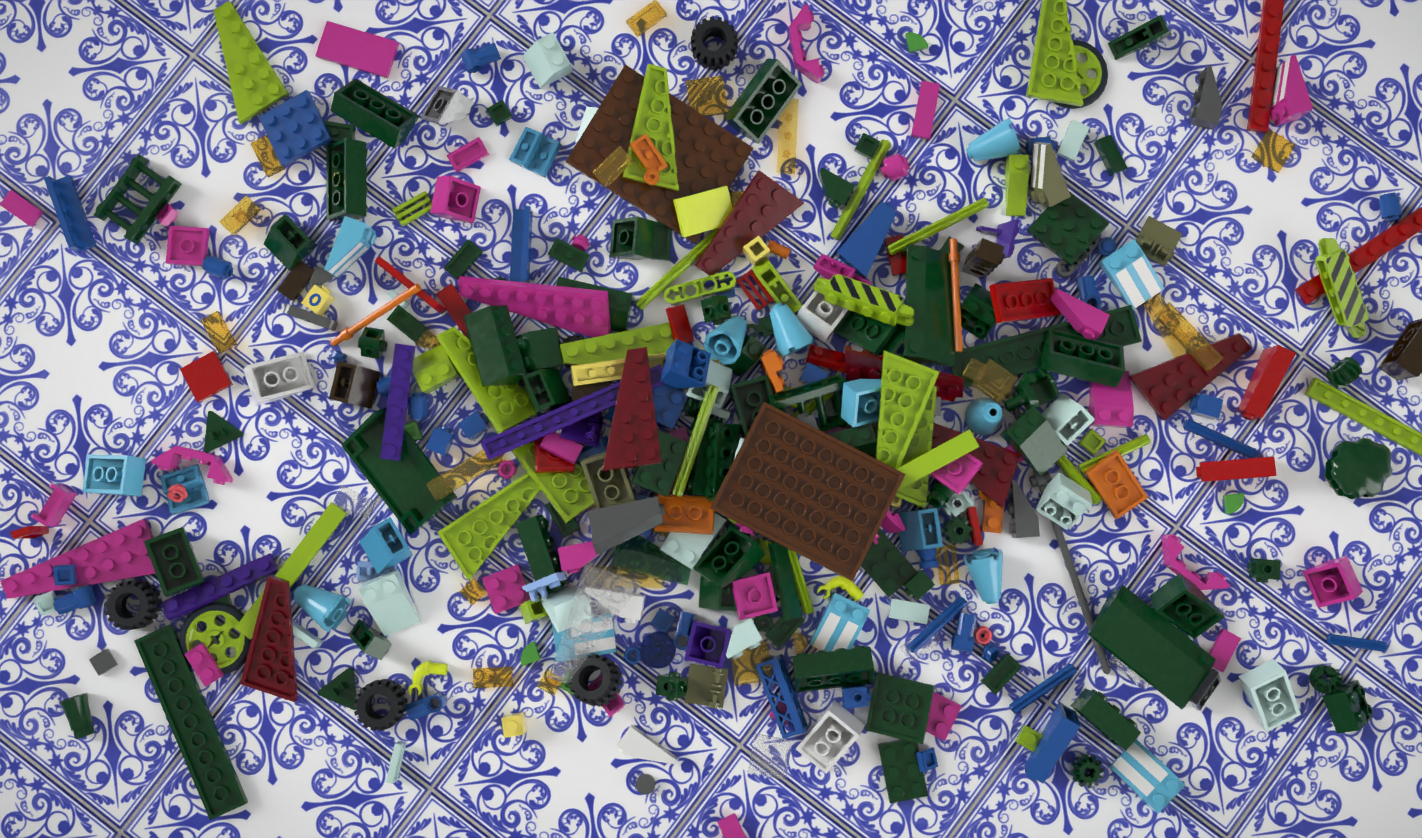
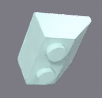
(547, 60)

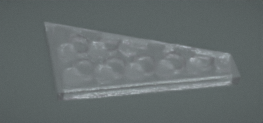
(595, 607)

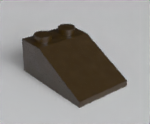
(1405, 356)

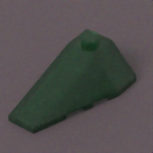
(646, 559)

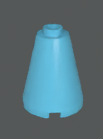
(995, 143)
(788, 330)
(726, 340)
(984, 416)
(986, 572)
(322, 606)

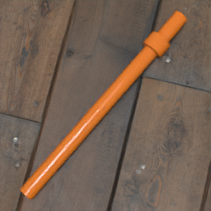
(954, 258)
(348, 333)

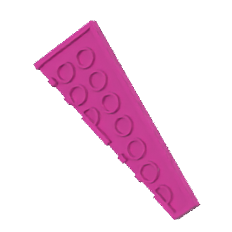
(565, 307)
(100, 561)

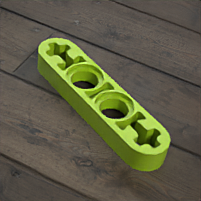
(700, 290)

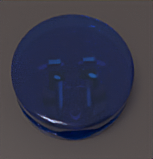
(657, 650)

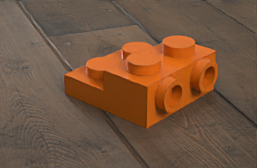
(772, 366)

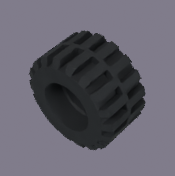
(717, 28)
(117, 604)
(609, 684)
(366, 712)

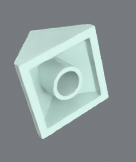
(559, 606)

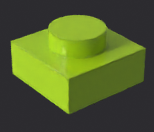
(1028, 738)

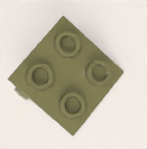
(1158, 240)
(706, 685)

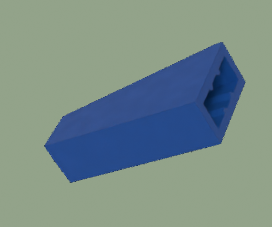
(867, 240)
(1055, 739)

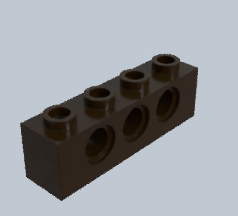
(983, 258)

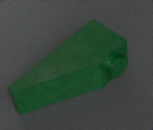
(1140, 37)

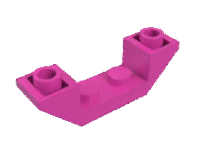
(810, 67)
(171, 458)
(1171, 549)

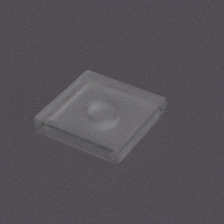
(770, 756)

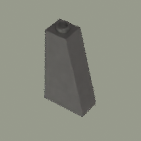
(623, 521)

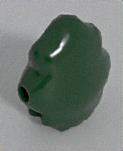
(1358, 468)

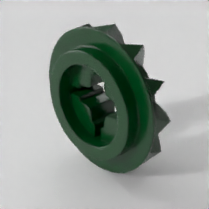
(1321, 685)

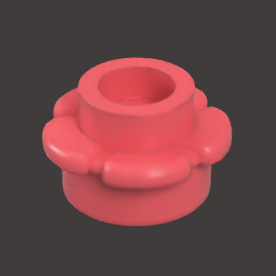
(177, 488)
(982, 640)

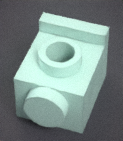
(965, 502)

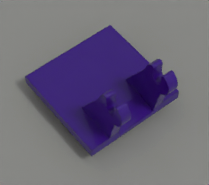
(1005, 235)

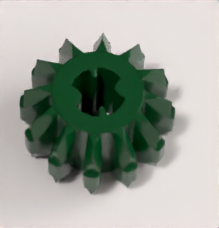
(1344, 372)
(1094, 768)

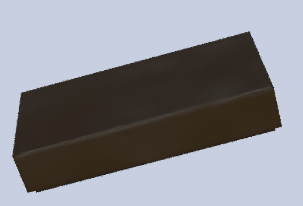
(296, 281)

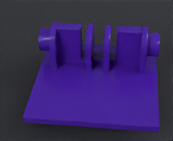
(585, 431)

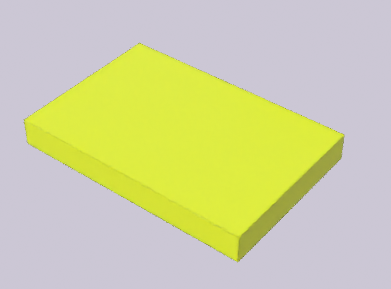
(703, 210)

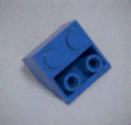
(685, 366)

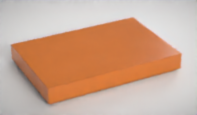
(1116, 484)
(686, 514)

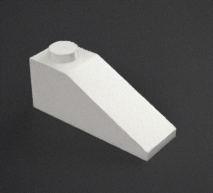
(641, 746)

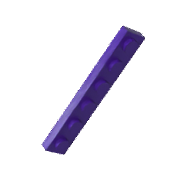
(397, 402)
(219, 586)

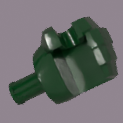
(1033, 390)

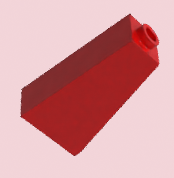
(1265, 381)
(1236, 469)

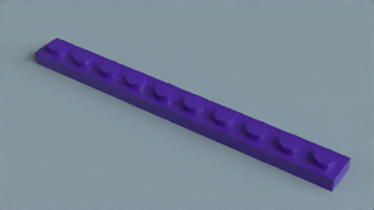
(559, 418)

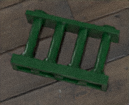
(146, 216)
(814, 390)

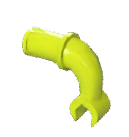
(839, 581)
(425, 669)

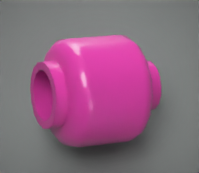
(895, 167)

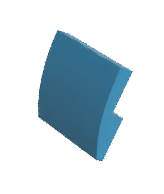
(535, 152)
(193, 481)

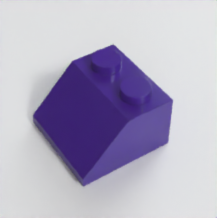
(708, 643)

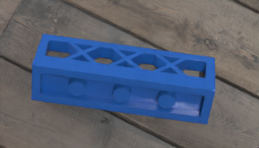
(70, 213)
(521, 245)
(789, 694)

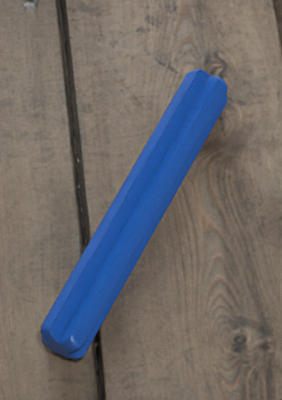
(1219, 438)
(937, 625)
(1043, 688)

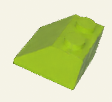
(434, 369)

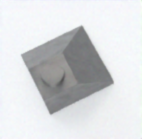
(447, 106)

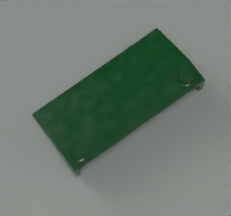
(930, 295)
(397, 482)
(1151, 646)

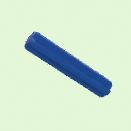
(1354, 642)

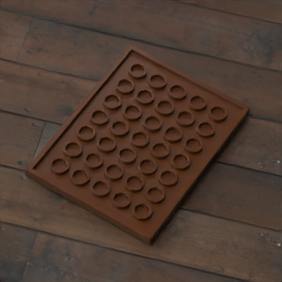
(703, 151)
(807, 491)

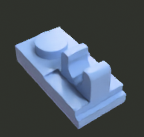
(365, 571)
(541, 584)

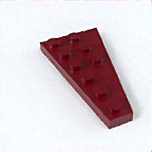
(754, 215)
(866, 366)
(1182, 377)
(634, 424)
(997, 468)
(271, 652)

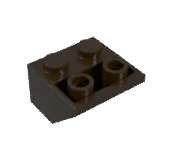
(354, 385)

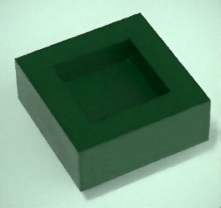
(499, 113)
(867, 146)

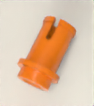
(778, 249)

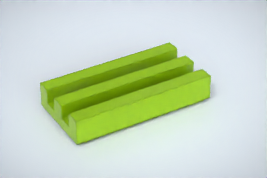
(396, 210)

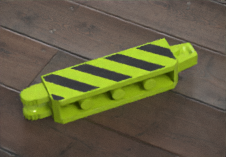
(1341, 287)
(865, 299)

